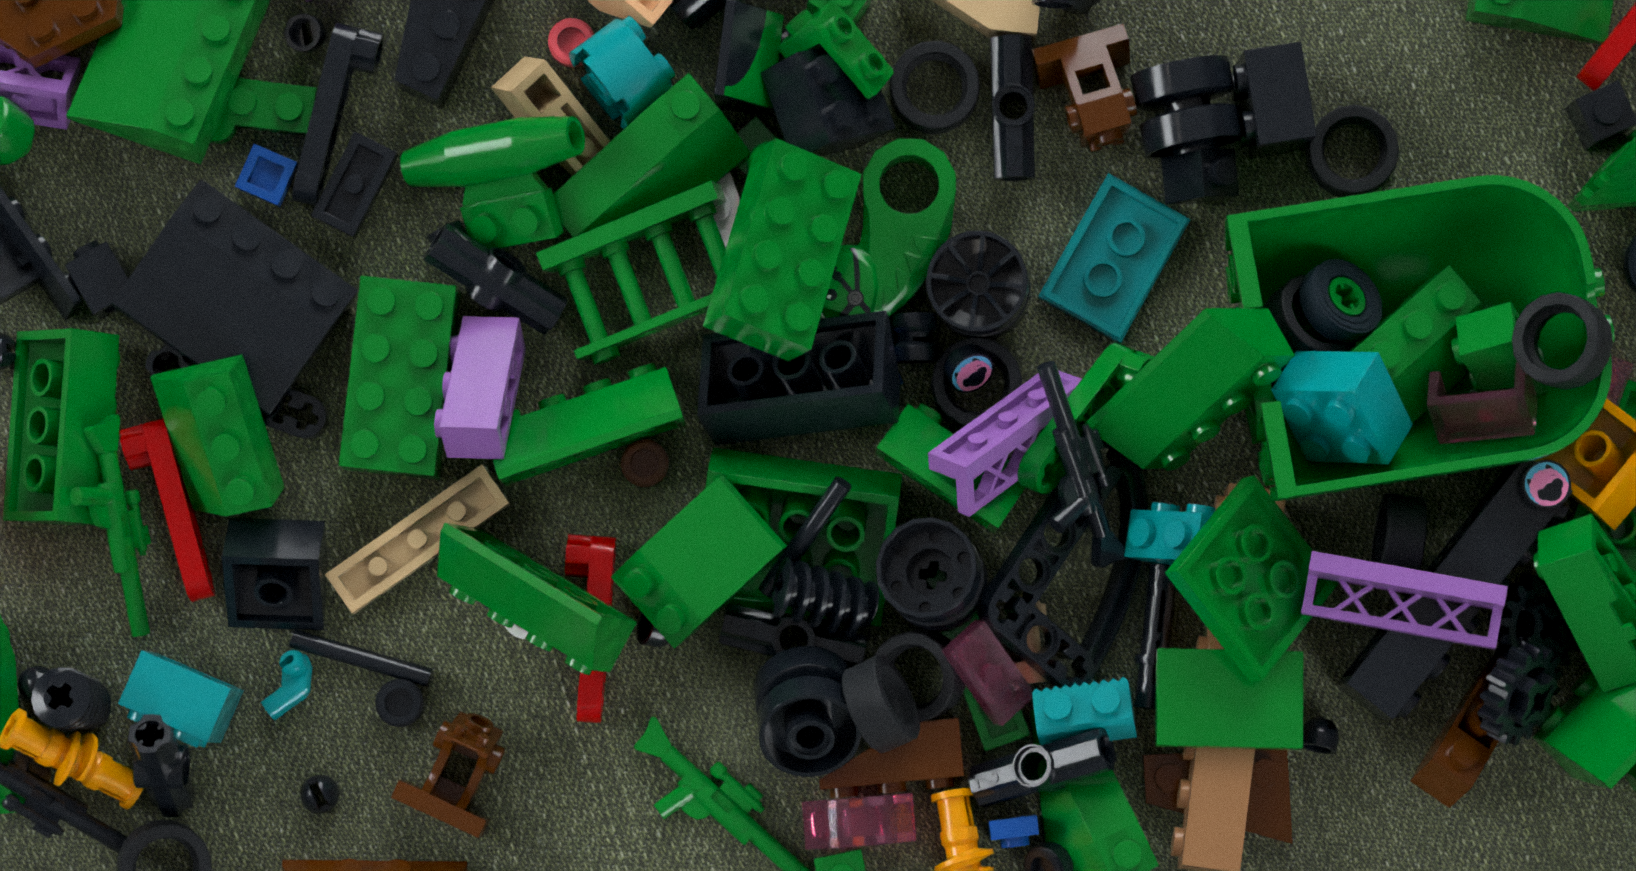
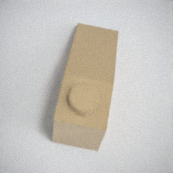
(537, 91)

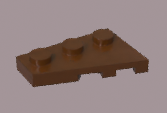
(1269, 791)

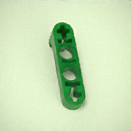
(1041, 464)

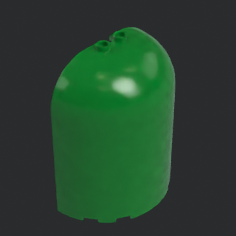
(1503, 243)

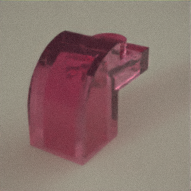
(859, 821)

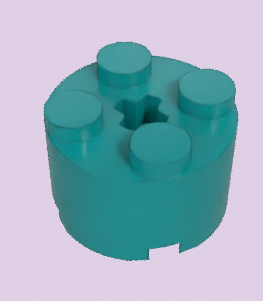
(622, 70)

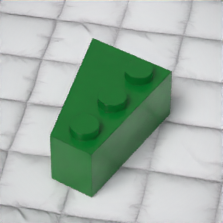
(1594, 596)

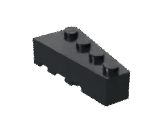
(437, 45)

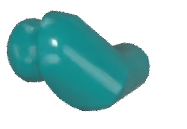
(294, 684)

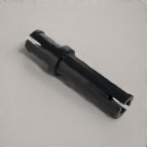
(1156, 633)

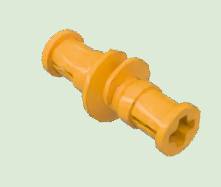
(70, 757)
(959, 833)

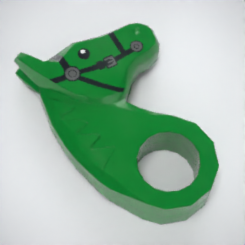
(894, 246)

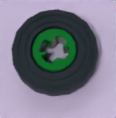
(1340, 301)

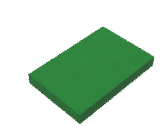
(1212, 704)

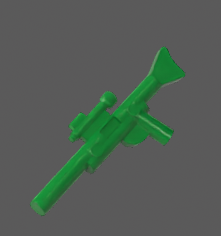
(123, 526)
(702, 797)

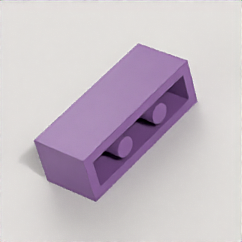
(481, 387)

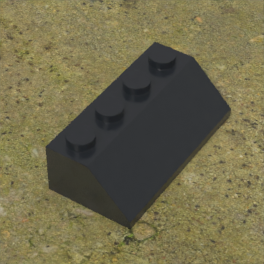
(837, 385)

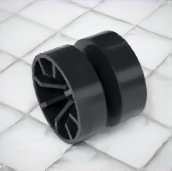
(1185, 93)
(979, 285)
(804, 712)

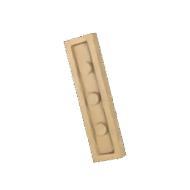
(415, 539)

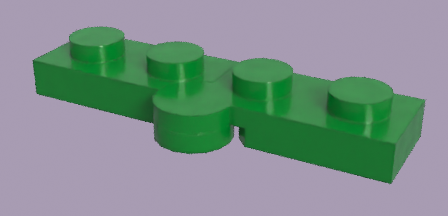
(266, 108)

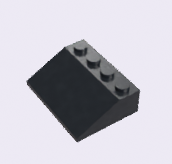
(235, 287)

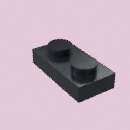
(354, 185)

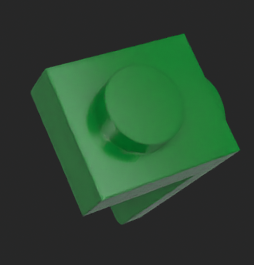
(842, 42)

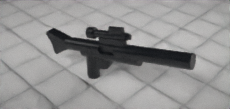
(1080, 461)
(48, 804)

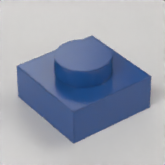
(266, 175)
(1013, 830)

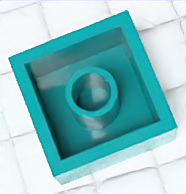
(1342, 407)
(185, 698)

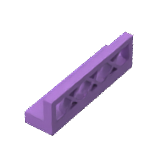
(42, 97)
(989, 440)
(1409, 582)

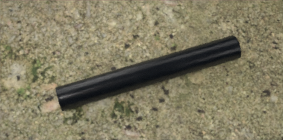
(809, 529)
(361, 657)

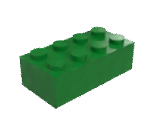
(782, 250)
(398, 376)

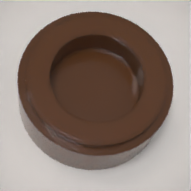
(645, 463)

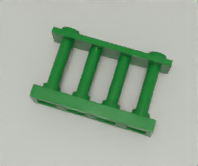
(612, 242)

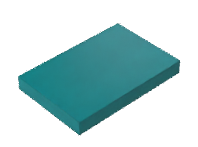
(1114, 258)

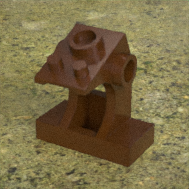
(1102, 114)
(444, 799)

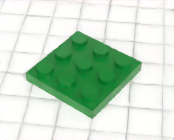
(1248, 578)

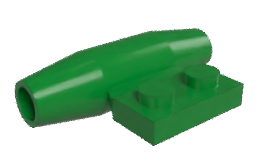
(498, 167)

